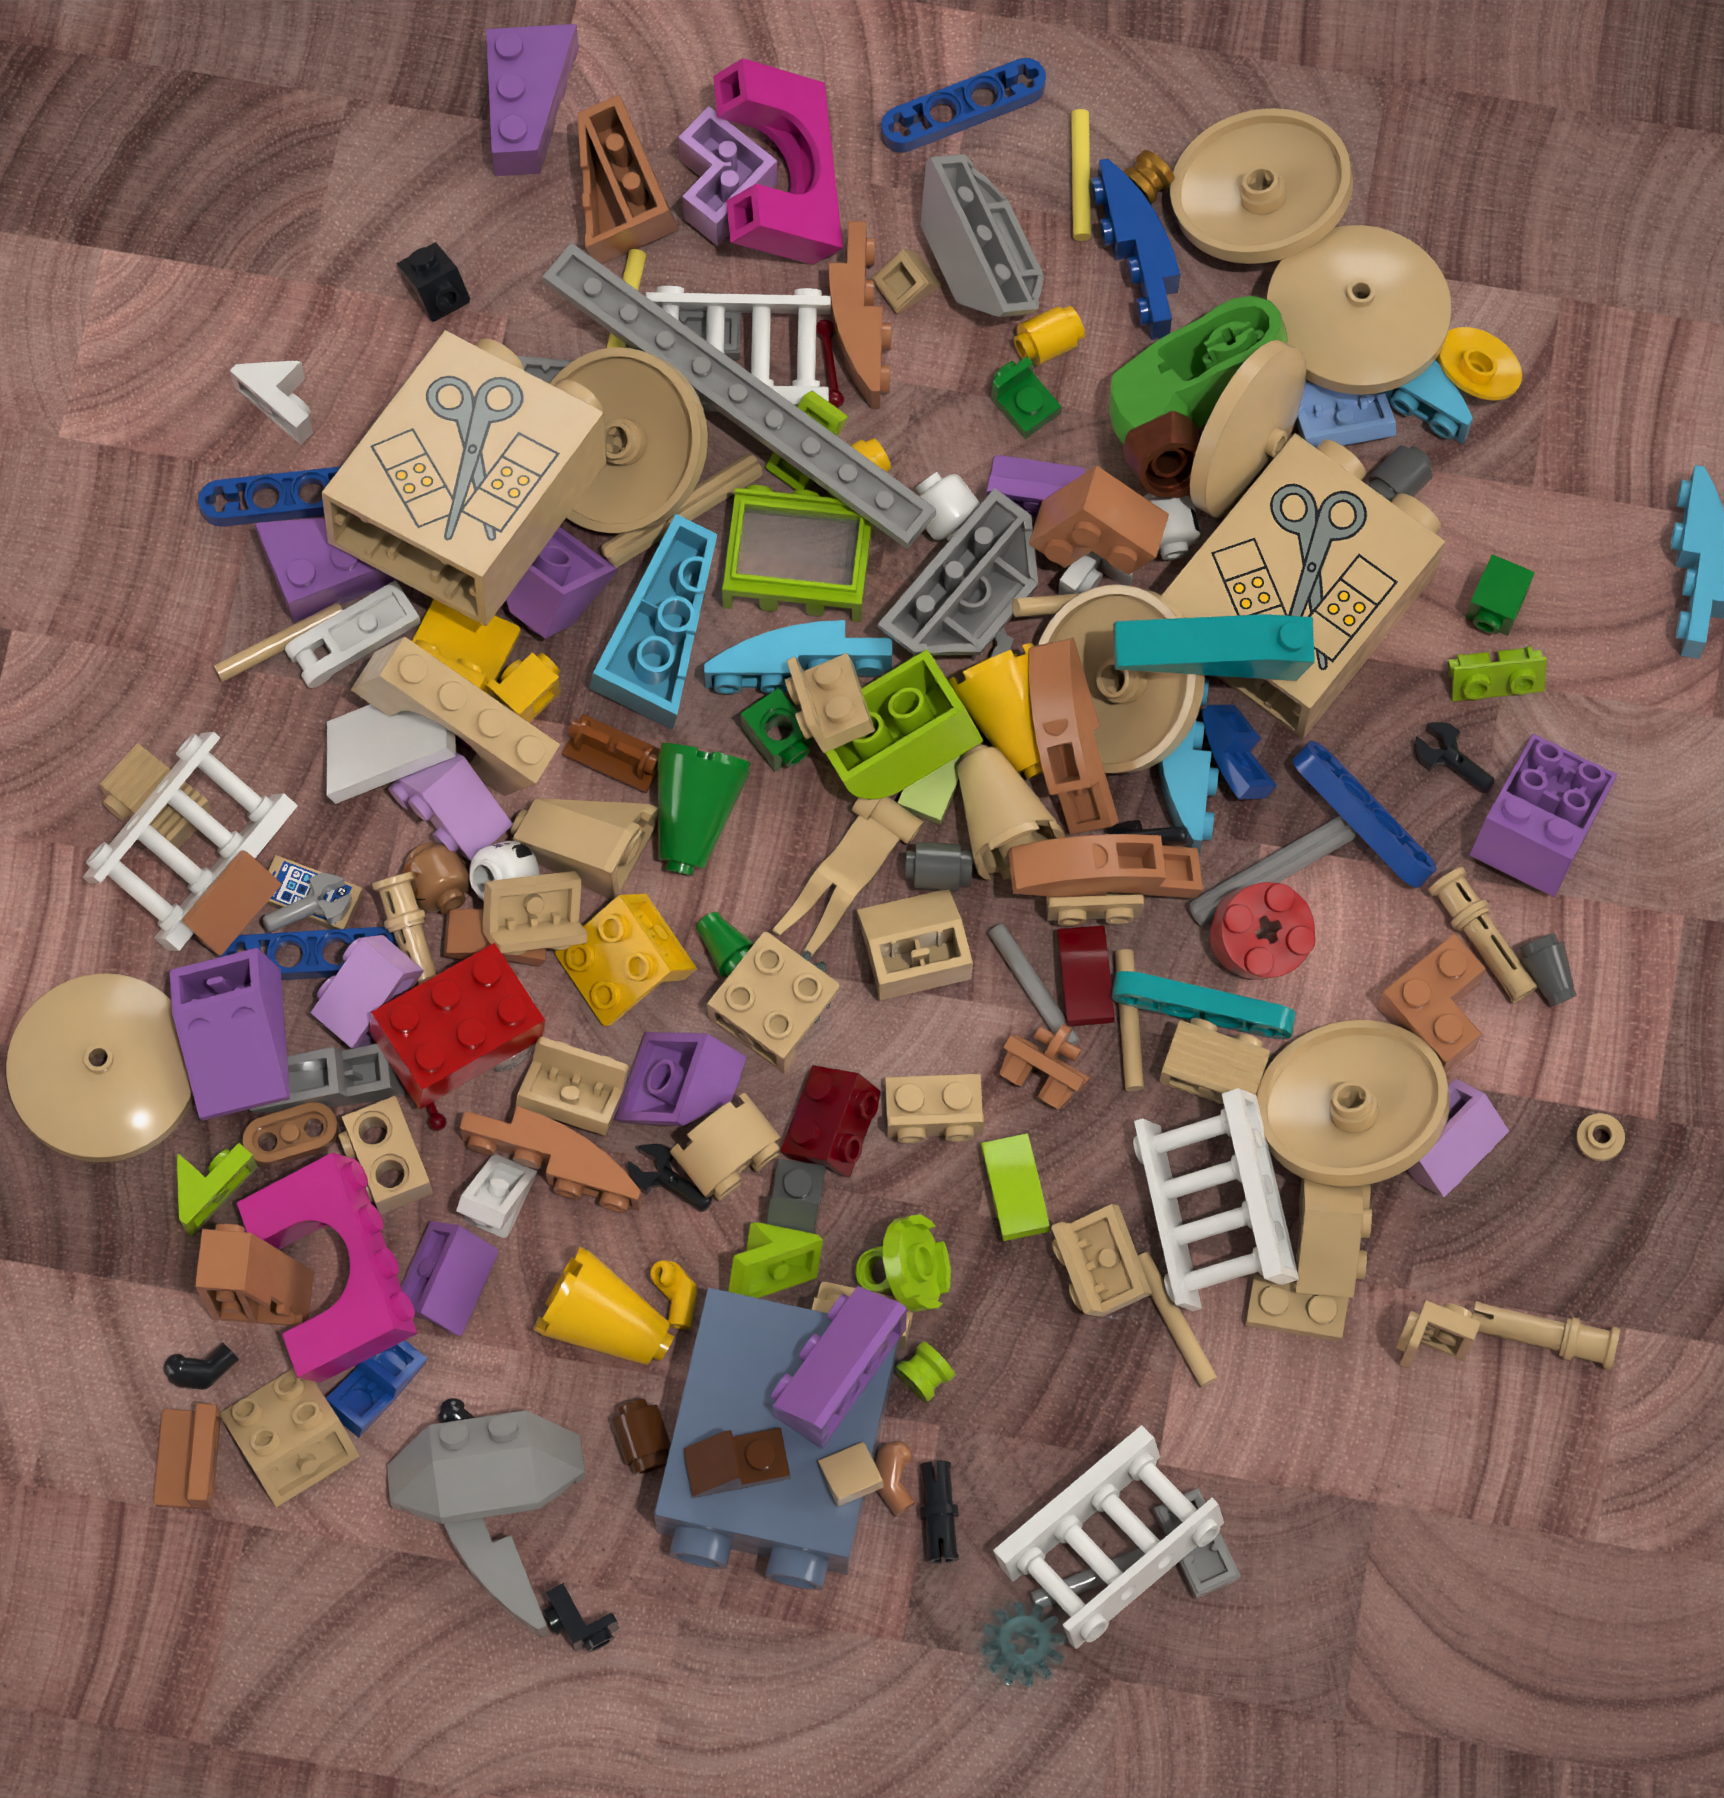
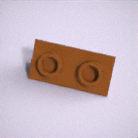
(612, 752)

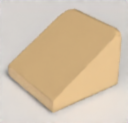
(905, 280)
(851, 1474)

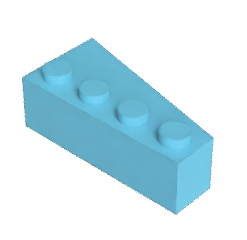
(655, 637)

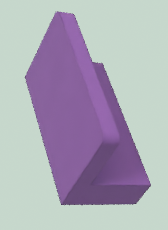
(1029, 481)
(448, 1275)

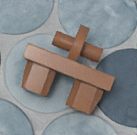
(1025, 1056)

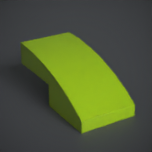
(1015, 1187)

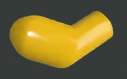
(679, 1289)

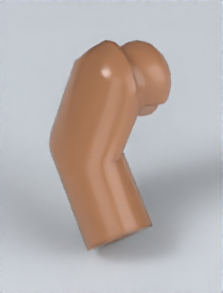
(890, 1463)

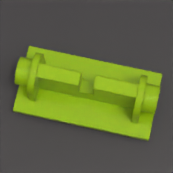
(1515, 673)

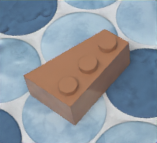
(250, 1279)

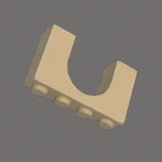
(507, 747)

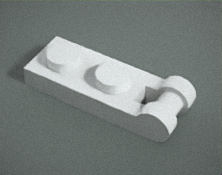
(353, 633)

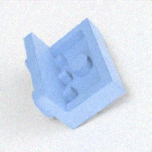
(1343, 416)

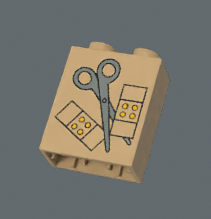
(466, 475)
(1319, 548)

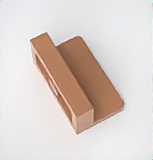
(231, 902)
(187, 1457)

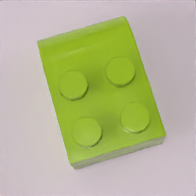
(916, 731)

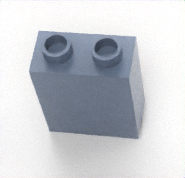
(733, 1370)

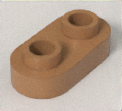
(290, 1132)

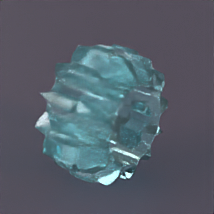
(1031, 1659)

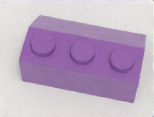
(839, 1364)

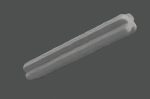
(1277, 866)

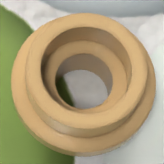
(1593, 1149)

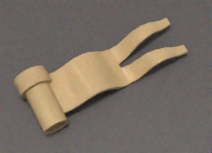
(853, 863)

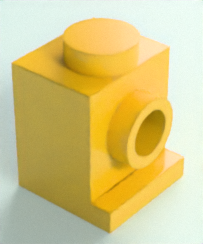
(527, 686)

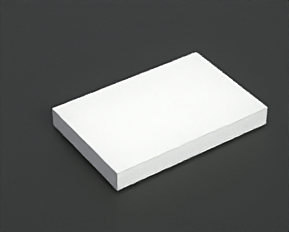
(375, 749)

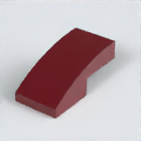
(1085, 975)

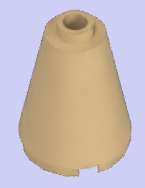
(1000, 810)

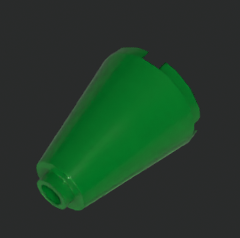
(694, 803)

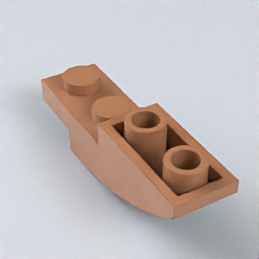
(856, 319)
(1065, 736)
(1103, 865)
(573, 1161)

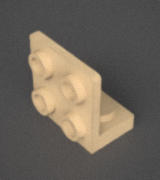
(771, 1000)
(289, 1435)

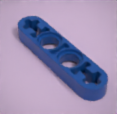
(967, 111)
(286, 484)
(1364, 814)
(312, 945)

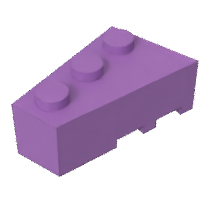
(525, 91)
(311, 569)

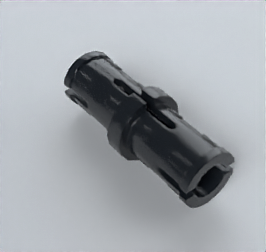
(939, 1512)

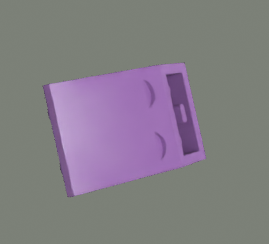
(1543, 815)
(232, 1032)

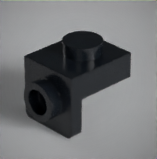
(434, 281)
(566, 1618)

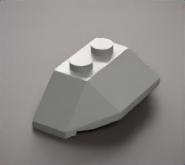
(978, 240)
(969, 584)
(485, 1467)

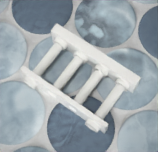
(804, 302)
(266, 818)
(1259, 1211)
(1099, 1491)

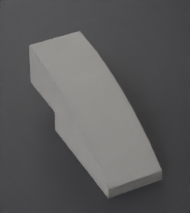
(338, 1078)
(498, 1571)

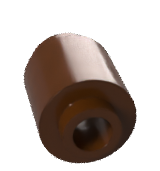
(642, 1436)

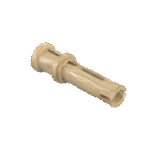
(1472, 917)
(405, 921)
(1569, 1338)

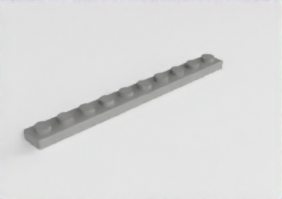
(741, 396)

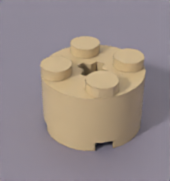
(728, 1146)

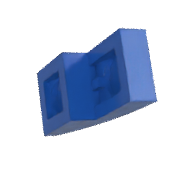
(1231, 743)
(375, 1386)

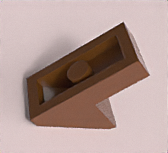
(736, 1462)

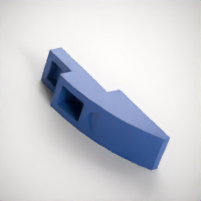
(1142, 240)

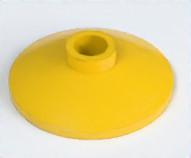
(1480, 364)

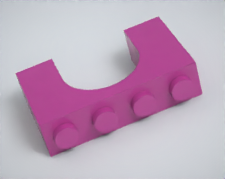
(796, 118)
(372, 1308)

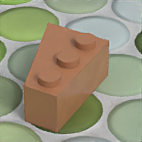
(619, 184)

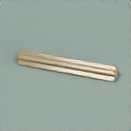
(704, 497)

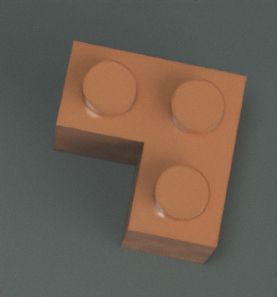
(1099, 517)
(1427, 1001)

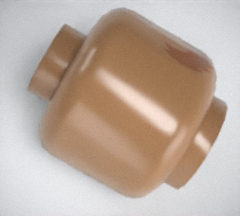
(438, 877)

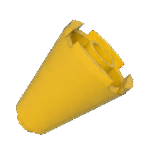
(1000, 705)
(603, 1313)

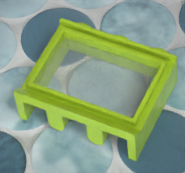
(796, 551)

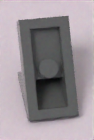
(796, 1195)

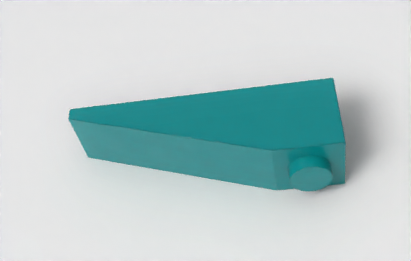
(1218, 646)

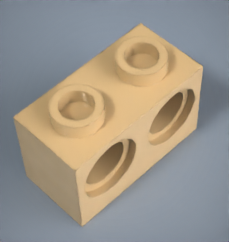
(394, 1152)

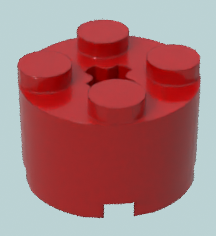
(1289, 935)

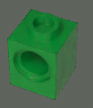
(1499, 596)
(772, 712)

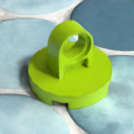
(913, 1264)

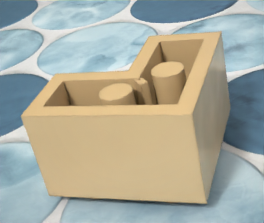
(1330, 1238)

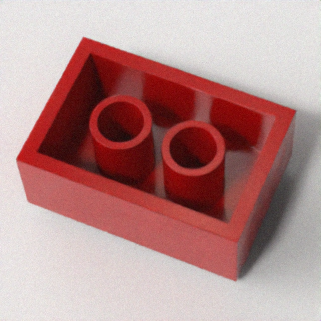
(456, 1025)

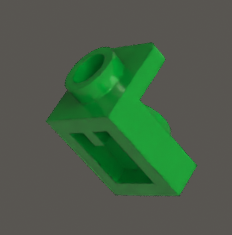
(1023, 397)

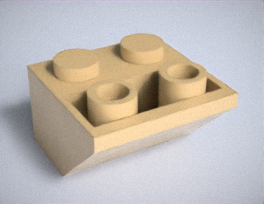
(915, 944)

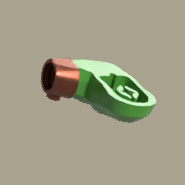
(1175, 384)

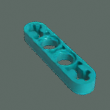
(1212, 1005)

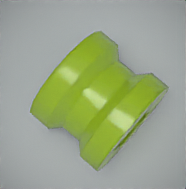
(925, 1371)

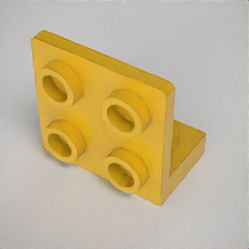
(465, 644)
(625, 957)

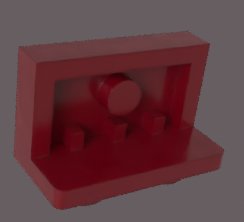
(832, 1119)

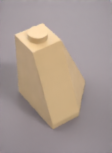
(588, 837)

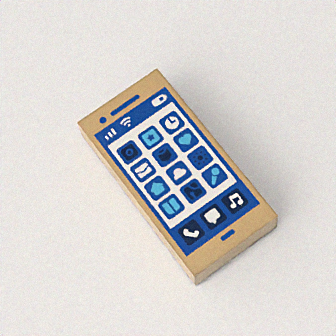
(297, 886)

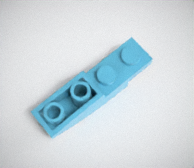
(1435, 401)
(1701, 553)
(763, 658)
(1187, 782)

